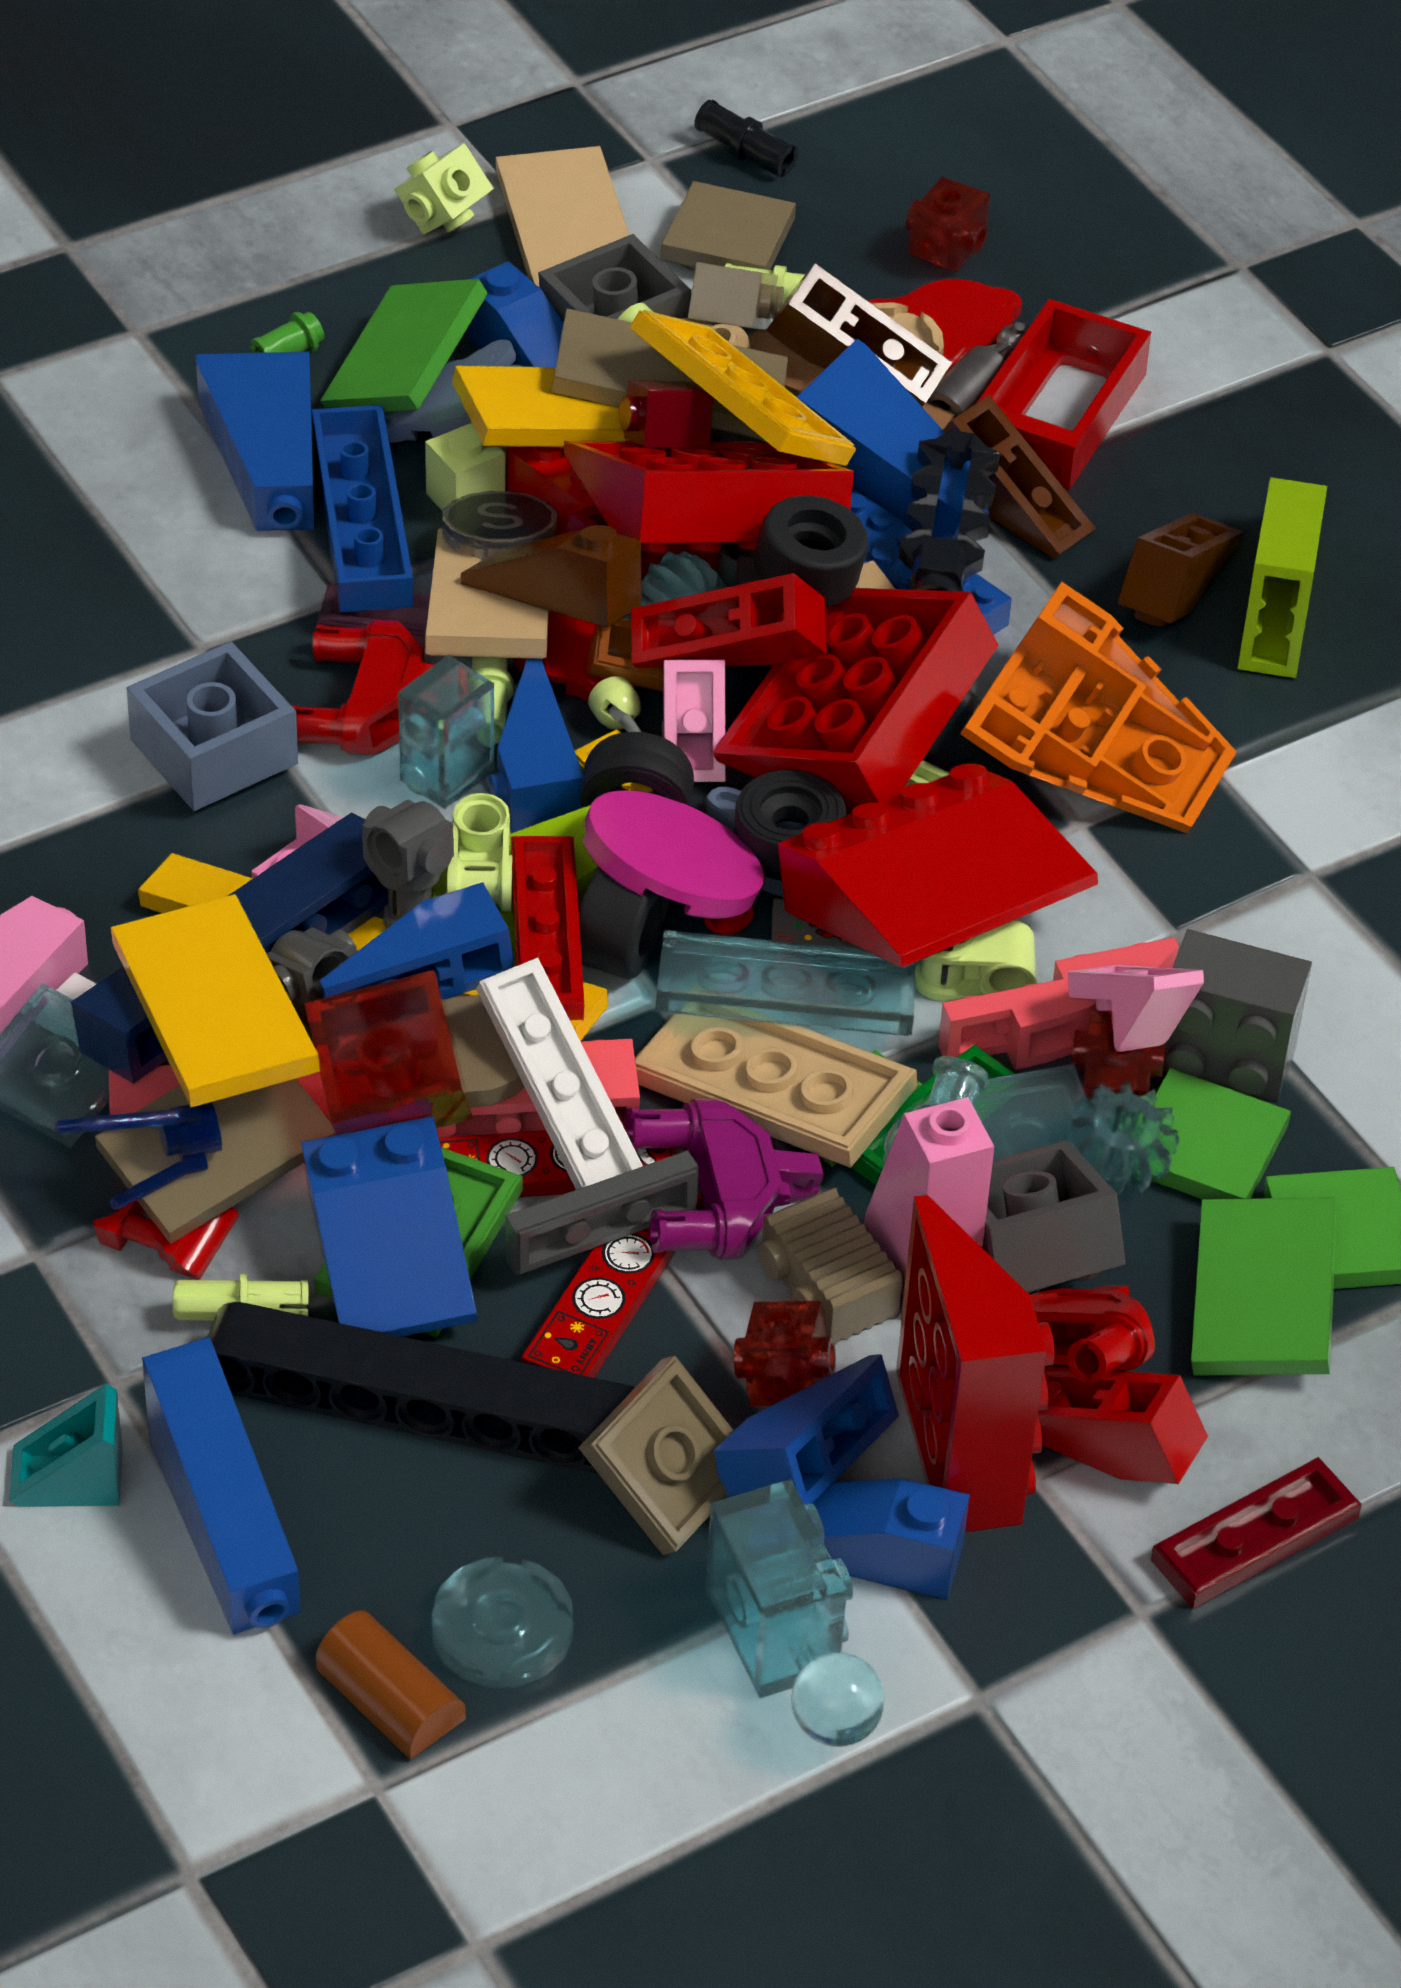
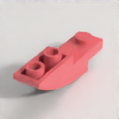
(1038, 1019)

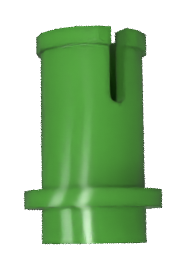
(298, 335)

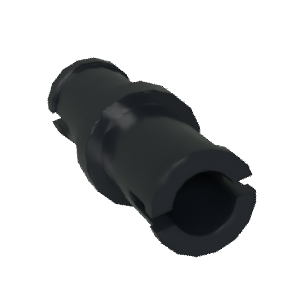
(746, 138)

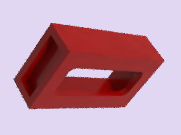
(1066, 337)

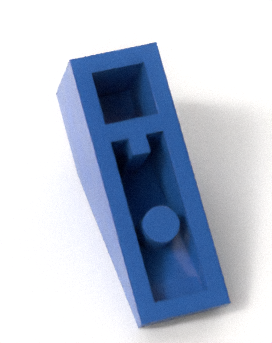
(518, 313)
(535, 755)
(452, 934)
(810, 1433)
(896, 1532)

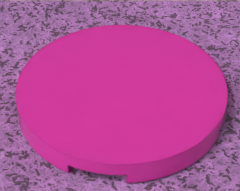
(672, 852)

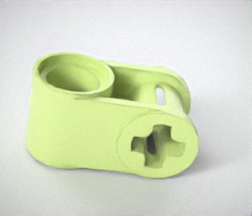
(482, 847)
(980, 965)

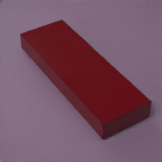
(1255, 1532)

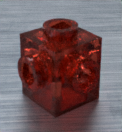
(948, 224)
(1101, 1063)
(783, 1350)

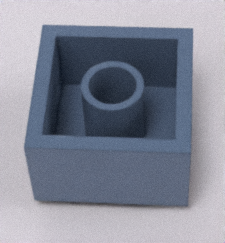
(212, 725)

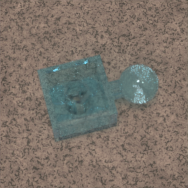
(788, 1612)

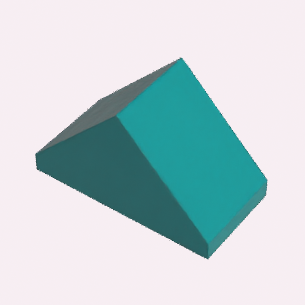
(72, 1457)

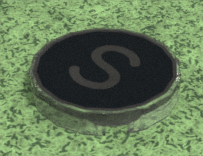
(497, 521)

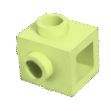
(443, 189)

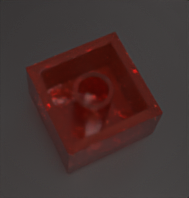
(389, 1055)

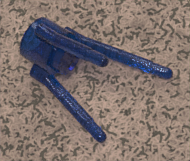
(182, 1131)

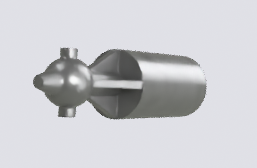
(975, 371)

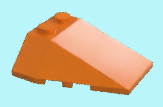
(1098, 718)

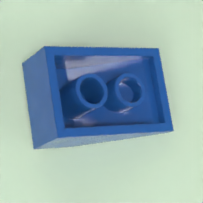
(389, 1229)

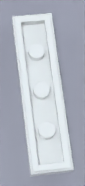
(557, 1074)

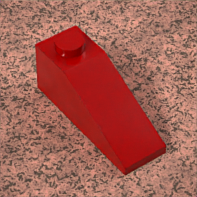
(741, 624)
(1123, 1424)

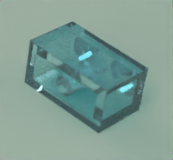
(446, 731)

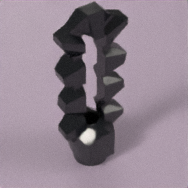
(938, 561)

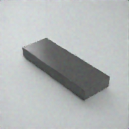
(599, 1212)

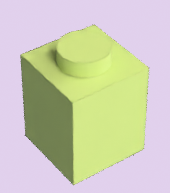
(462, 466)

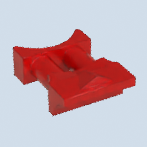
(185, 1256)

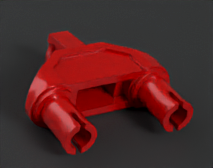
(371, 716)
(1096, 1329)

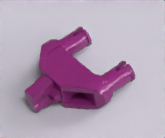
(736, 1176)

